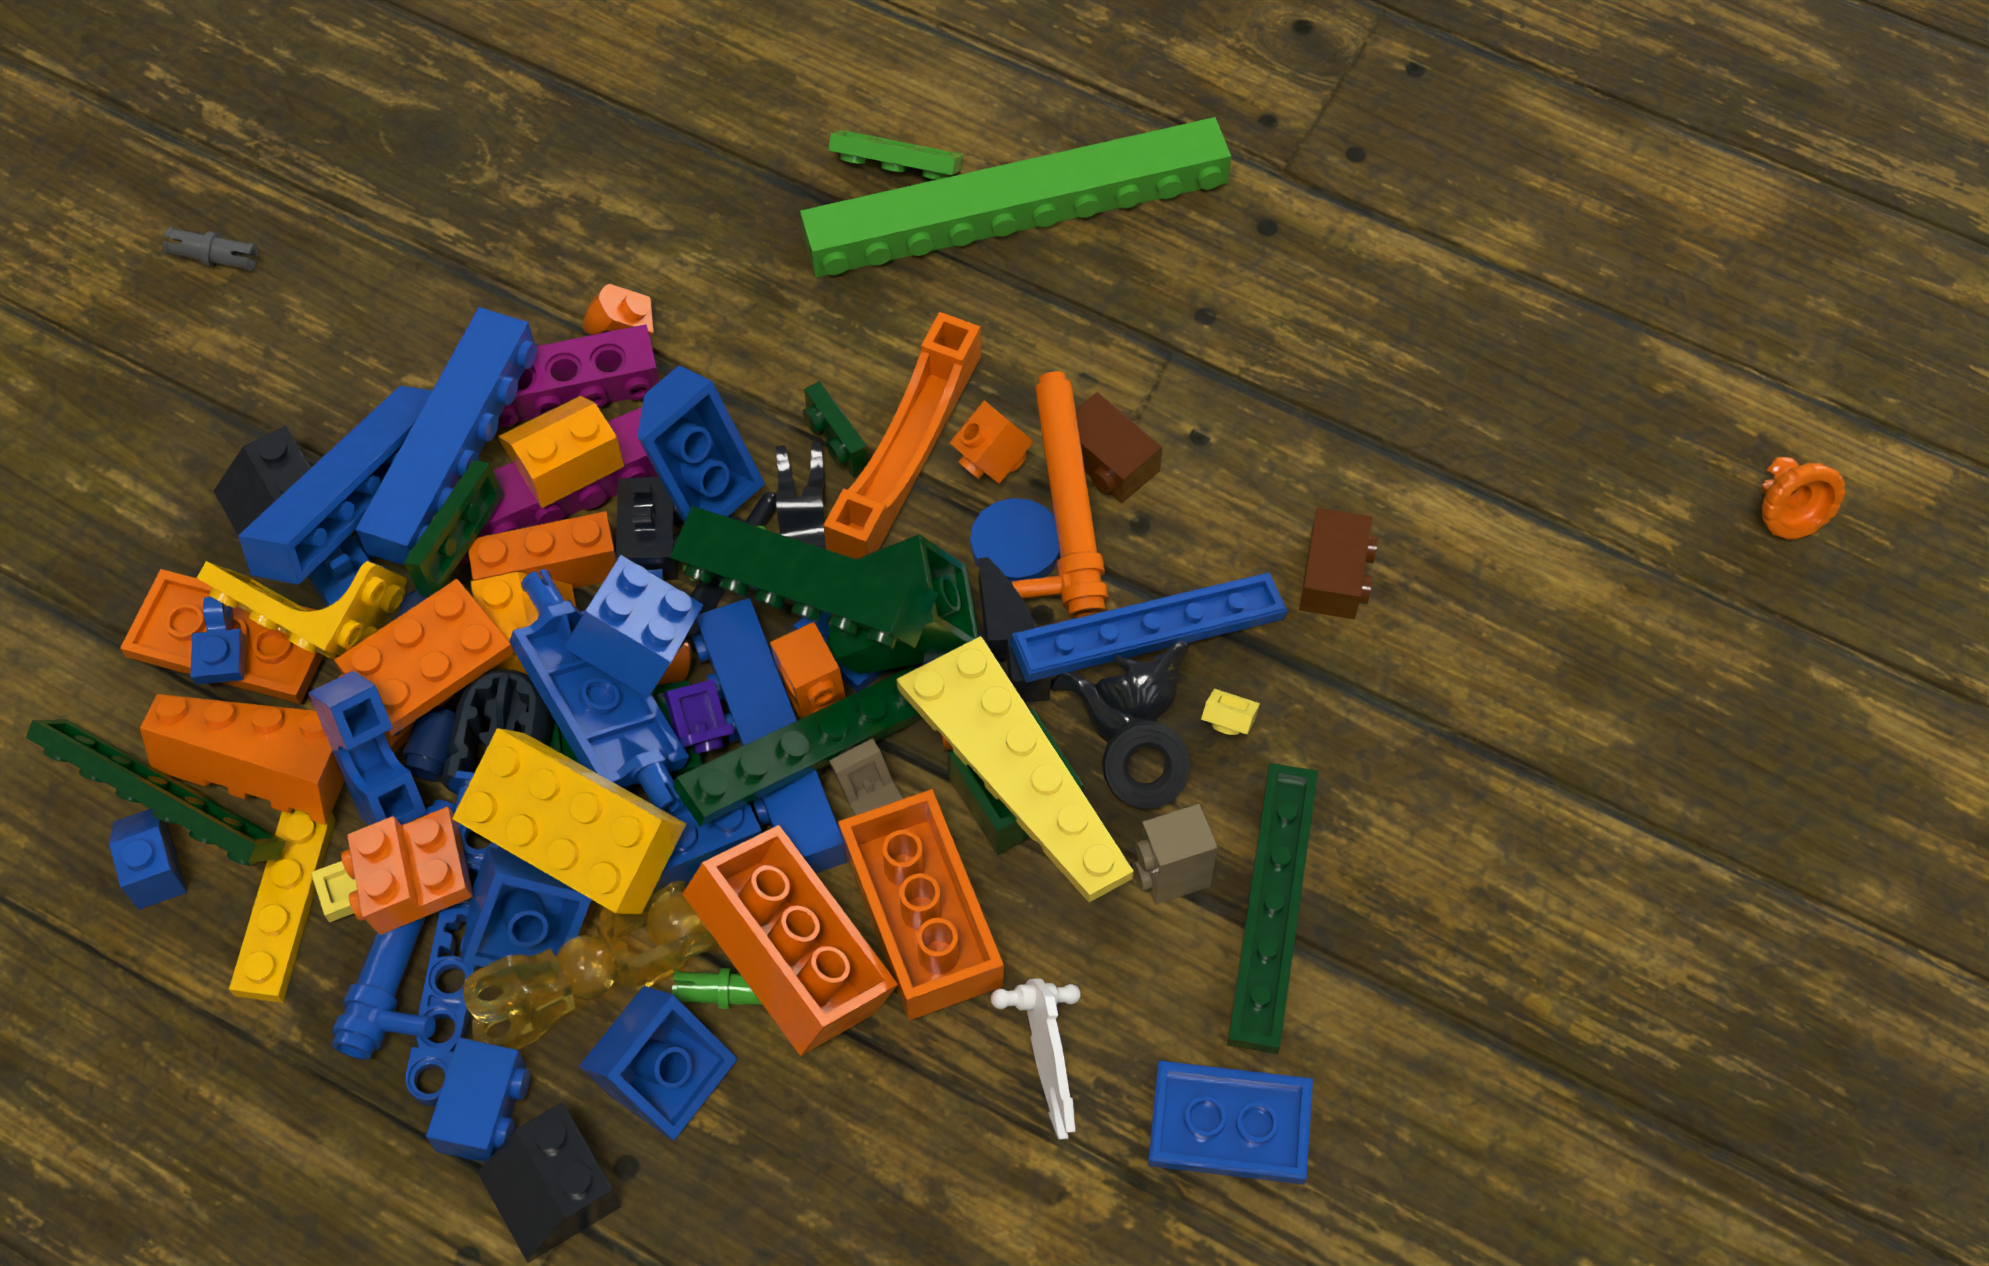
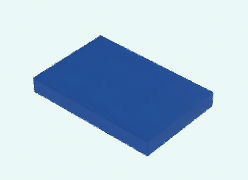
(1231, 1122)

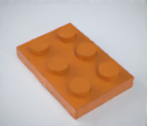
(428, 654)

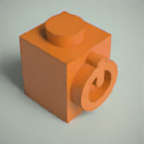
(991, 444)

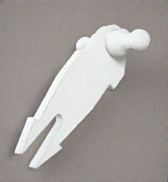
(1041, 1002)

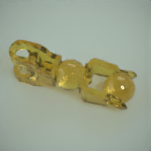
(544, 986)

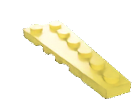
(998, 737)

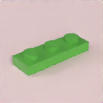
(895, 154)

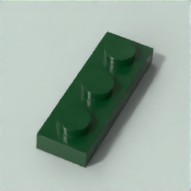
(454, 528)

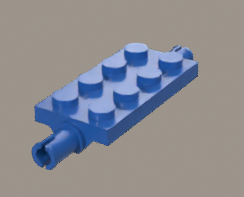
(600, 717)

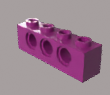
(586, 365)

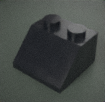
(260, 477)
(547, 1183)

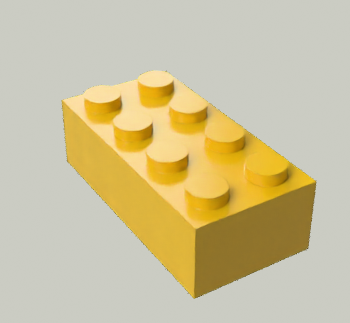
(569, 821)

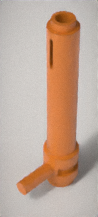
(1079, 562)

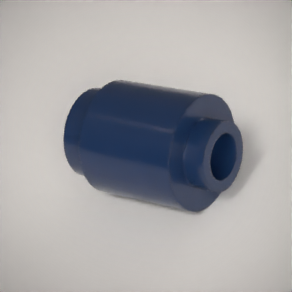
(429, 744)

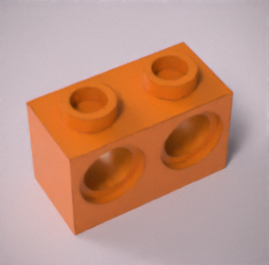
(807, 670)

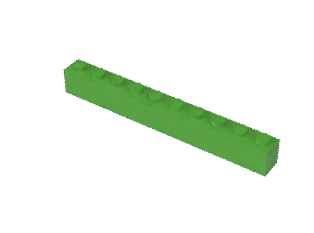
(1015, 197)

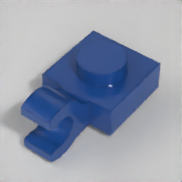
(219, 651)

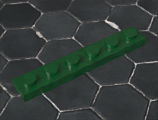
(794, 750)
(166, 796)
(1273, 909)

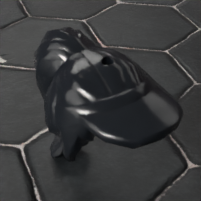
(1131, 697)

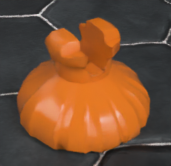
(1800, 497)

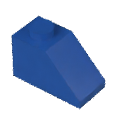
(146, 859)

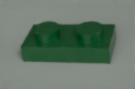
(842, 439)

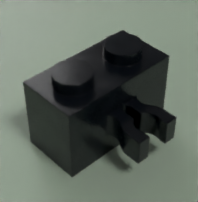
(647, 524)

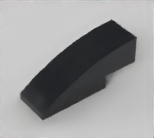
(1002, 616)

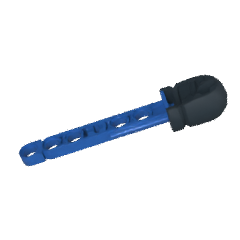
(506, 700)

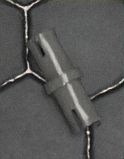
(210, 249)

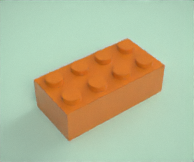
(921, 904)
(789, 939)

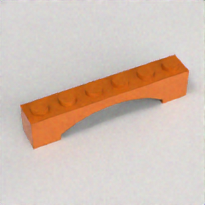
(874, 500)

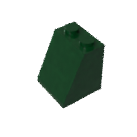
(948, 624)

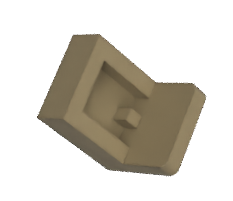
(865, 778)

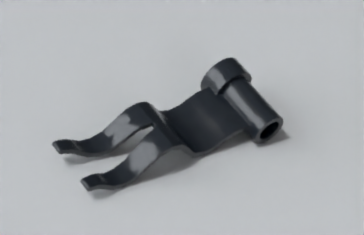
(804, 515)

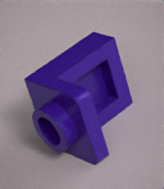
(698, 716)

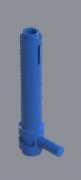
(372, 1000)

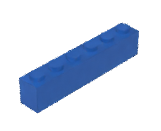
(448, 432)
(332, 495)
(758, 706)

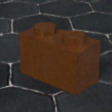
(1115, 449)
(1337, 562)

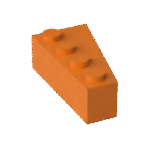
(246, 748)

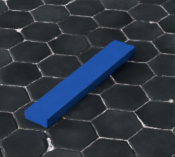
(1147, 626)

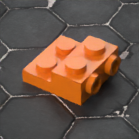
(406, 869)

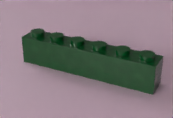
(804, 576)

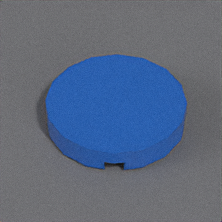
(1016, 538)

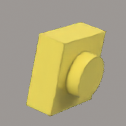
(1230, 712)
(333, 890)

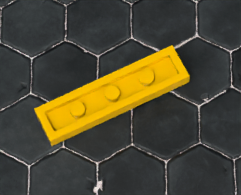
(281, 909)

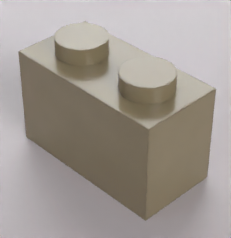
(1175, 854)

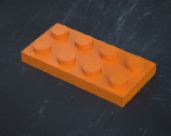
(175, 611)

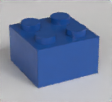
(634, 626)

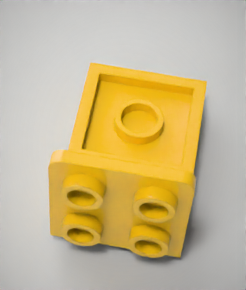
(328, 631)

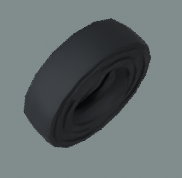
(1146, 794)

